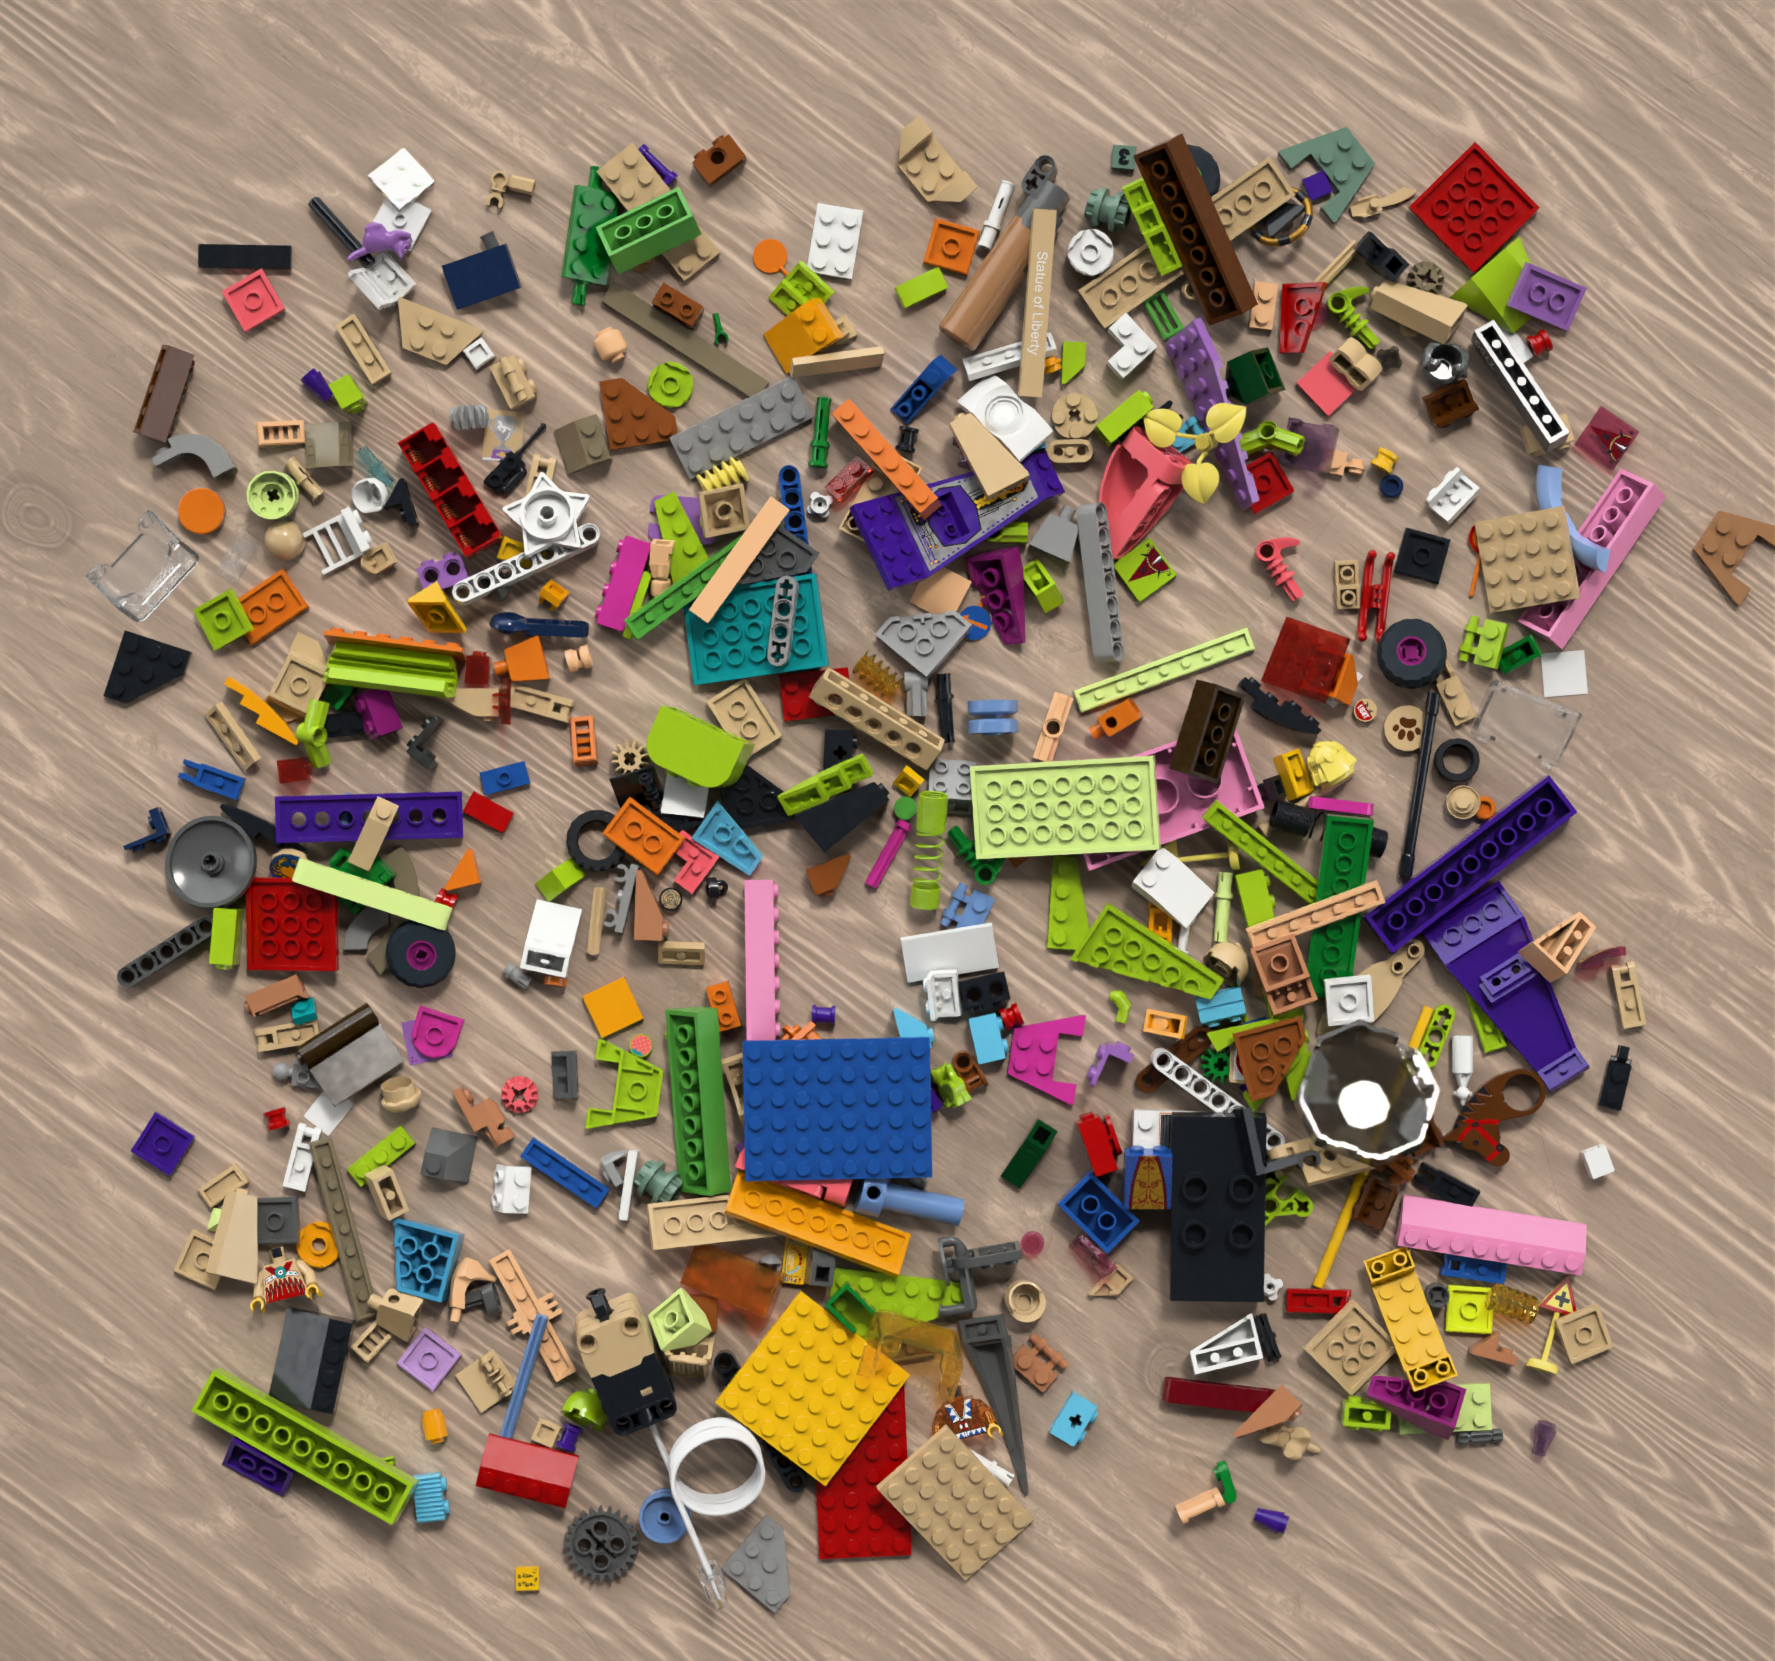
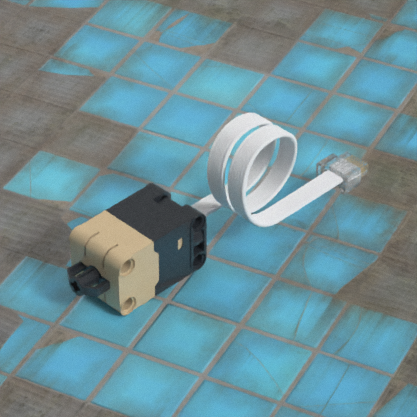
(635, 1388)

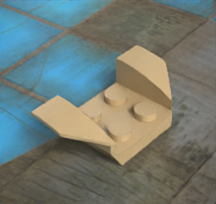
(930, 166)
(298, 679)

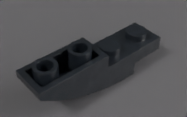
(1285, 715)

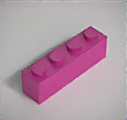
(624, 583)

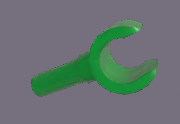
(719, 329)

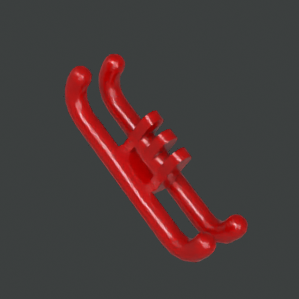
(1375, 595)

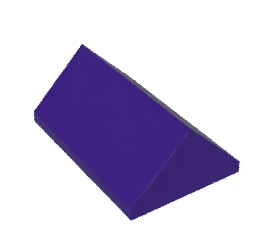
(258, 1466)

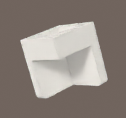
(1597, 1161)

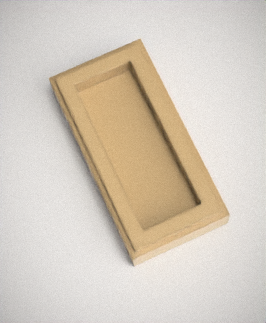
(229, 1180)

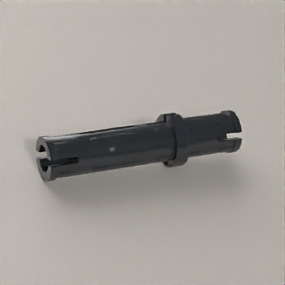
(945, 707)

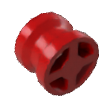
(1539, 343)
(446, 898)
(1011, 1016)
(276, 1118)

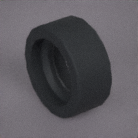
(1474, 760)

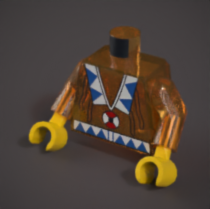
(966, 1417)

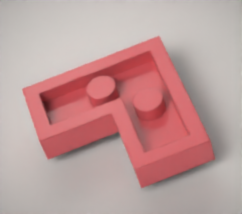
(698, 864)

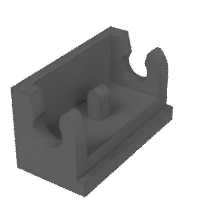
(565, 1074)

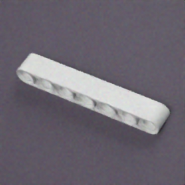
(519, 573)
(1207, 1093)

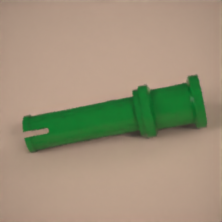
(820, 444)

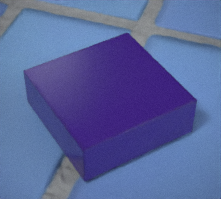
(1317, 186)

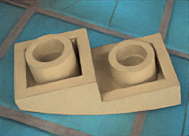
(1347, 584)

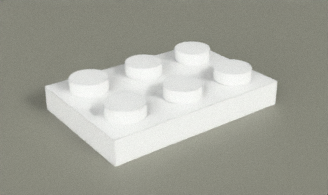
(835, 241)

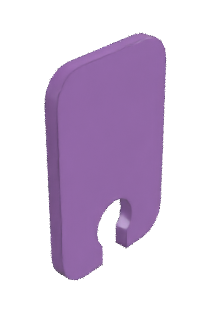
(692, 509)

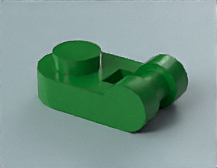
(1223, 1474)

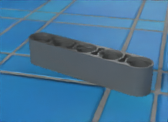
(158, 957)

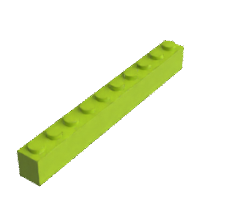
(1257, 908)

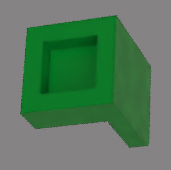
(338, 695)

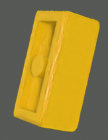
(1294, 774)

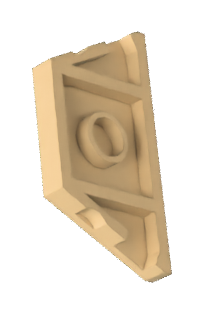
(433, 332)

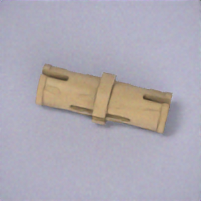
(304, 478)

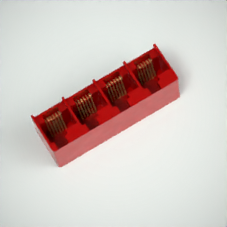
(451, 490)

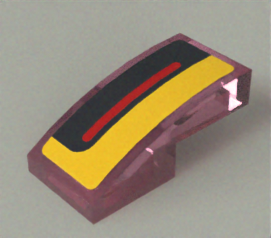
(1596, 959)

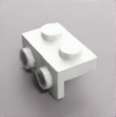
(1452, 495)
(942, 994)
(511, 1189)

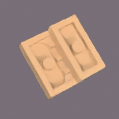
(941, 592)

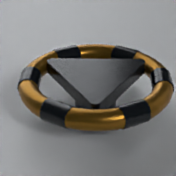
(1282, 221)

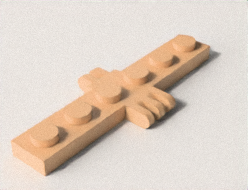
(527, 1308)

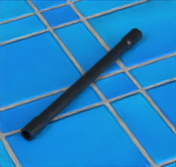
(1408, 855)

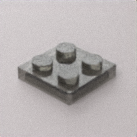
(401, 180)

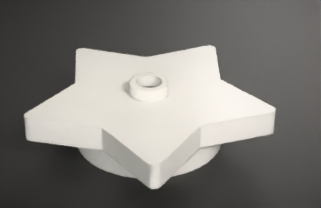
(543, 501)

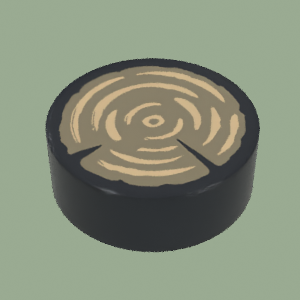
(670, 899)

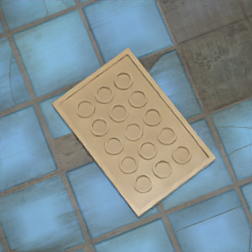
(955, 1502)

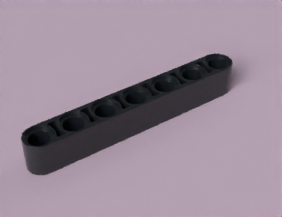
(785, 1472)

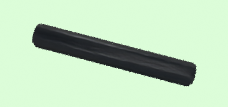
(339, 230)

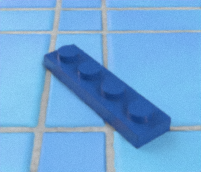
(565, 1172)

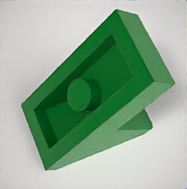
(1519, 654)

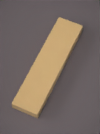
(836, 362)

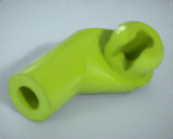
(1123, 1004)

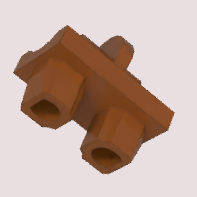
(1402, 1170)

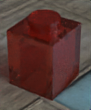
(478, 668)
(294, 770)

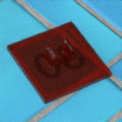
(505, 701)

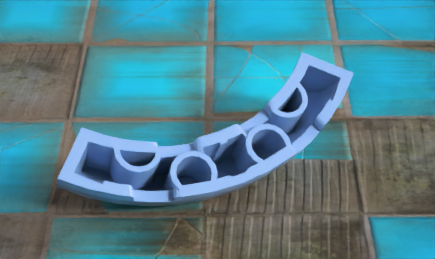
(1549, 496)

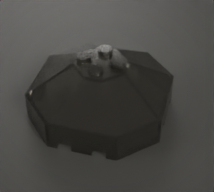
(1366, 1095)

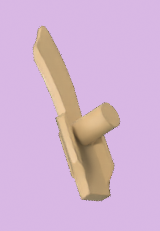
(1373, 205)

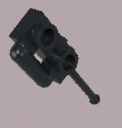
(509, 464)

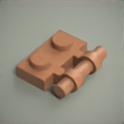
(1033, 1367)

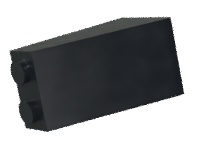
(839, 816)

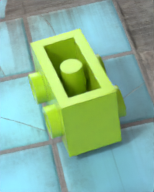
(1364, 1414)

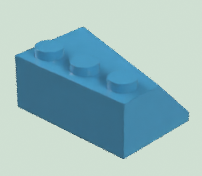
(425, 1258)

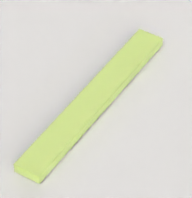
(1164, 670)

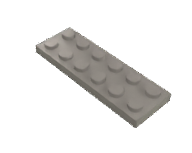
(741, 427)

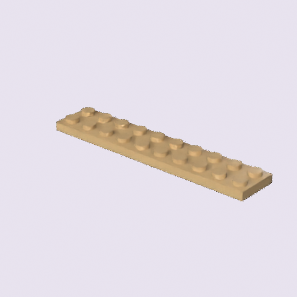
(1137, 275)

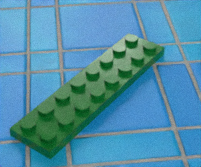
(1340, 869)

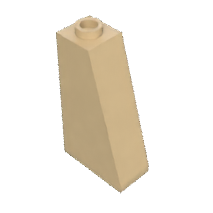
(1419, 310)
(988, 459)
(235, 1240)

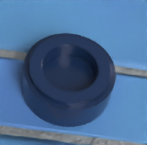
(1391, 486)

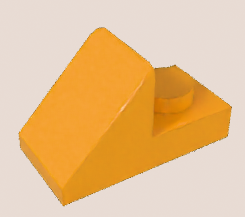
(1165, 1023)

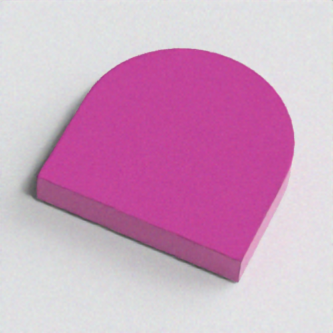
(435, 1032)

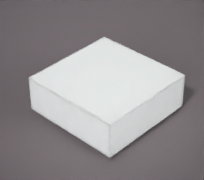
(479, 353)

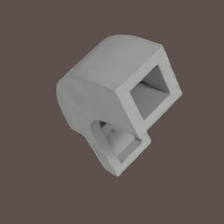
(212, 453)

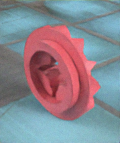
(530, 1094)

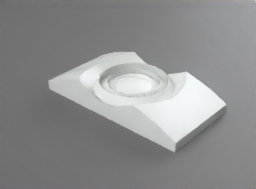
(1006, 416)

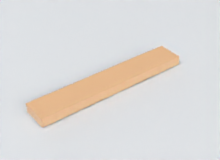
(739, 559)
(1317, 914)

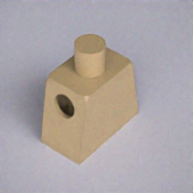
(397, 1312)

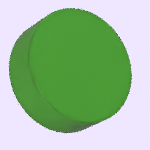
(905, 808)

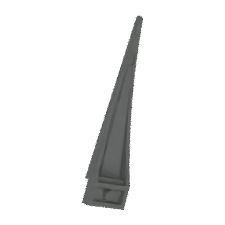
(992, 1356)

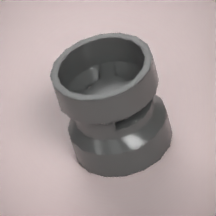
(1440, 1297)

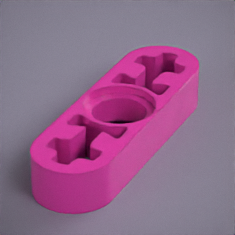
(1341, 805)

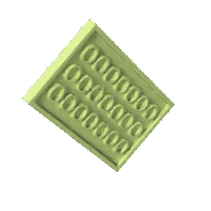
(1065, 807)

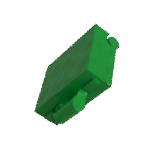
(378, 873)

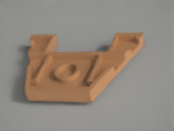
(1725, 545)

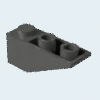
(819, 1267)

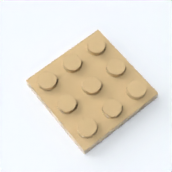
(1351, 1347)

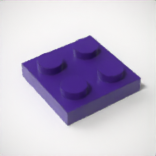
(163, 1143)

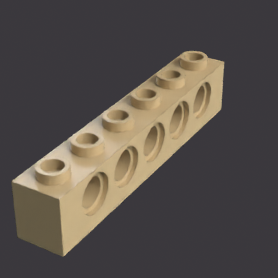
(874, 708)

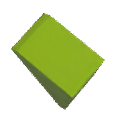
(560, 879)

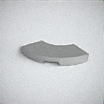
(364, 926)

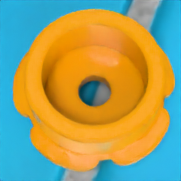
(1052, 364)

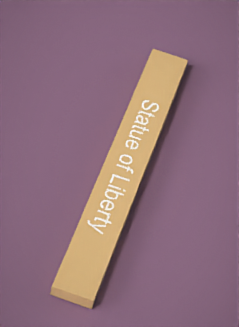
(1037, 302)

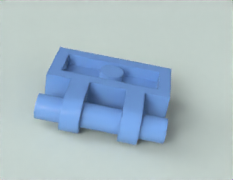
(975, 911)

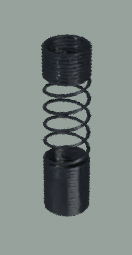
(1298, 821)

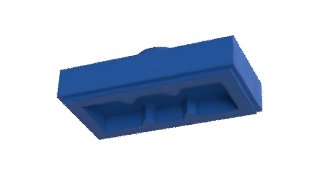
(505, 778)

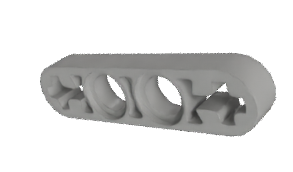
(786, 621)

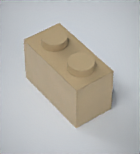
(386, 1192)

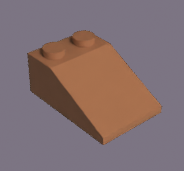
(649, 917)

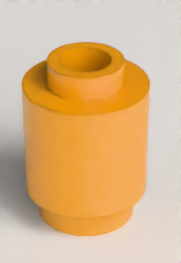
(434, 1425)

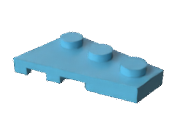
(727, 840)

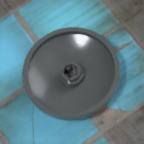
(211, 862)

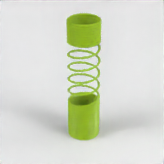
(930, 822)

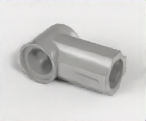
(916, 687)

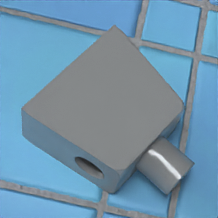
(1057, 535)

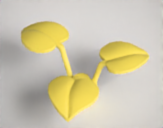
(1226, 423)

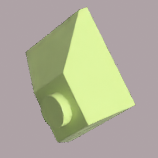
(679, 1322)

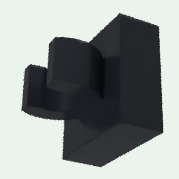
(1274, 788)

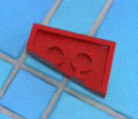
(1298, 314)

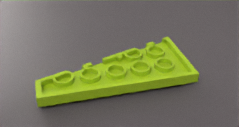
(1137, 952)

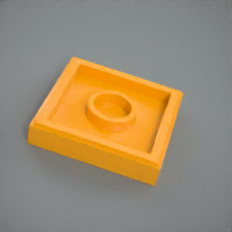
(613, 1007)

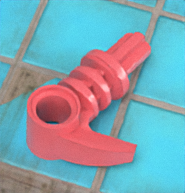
(1277, 568)

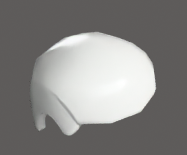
(369, 495)

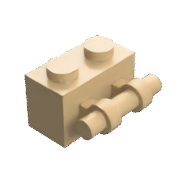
(513, 382)

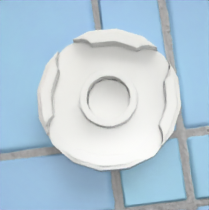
(1090, 252)

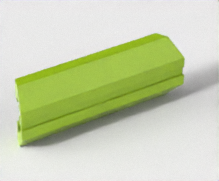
(392, 670)

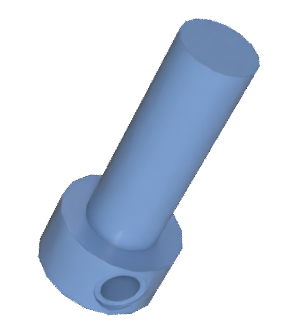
(907, 1201)

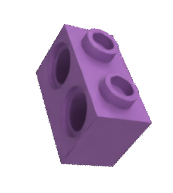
(444, 579)

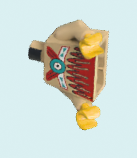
(283, 1280)

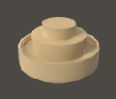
(1463, 802)

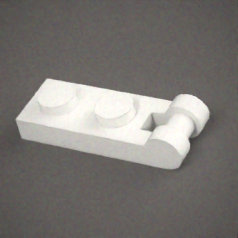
(301, 1160)

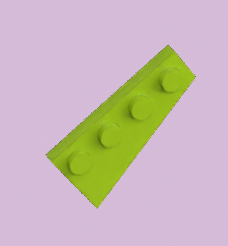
(1067, 908)

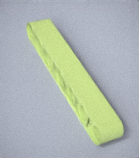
(372, 894)

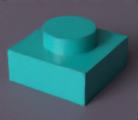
(304, 1011)

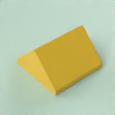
(436, 611)

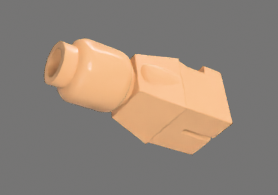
(660, 565)

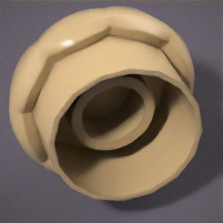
(400, 1094)

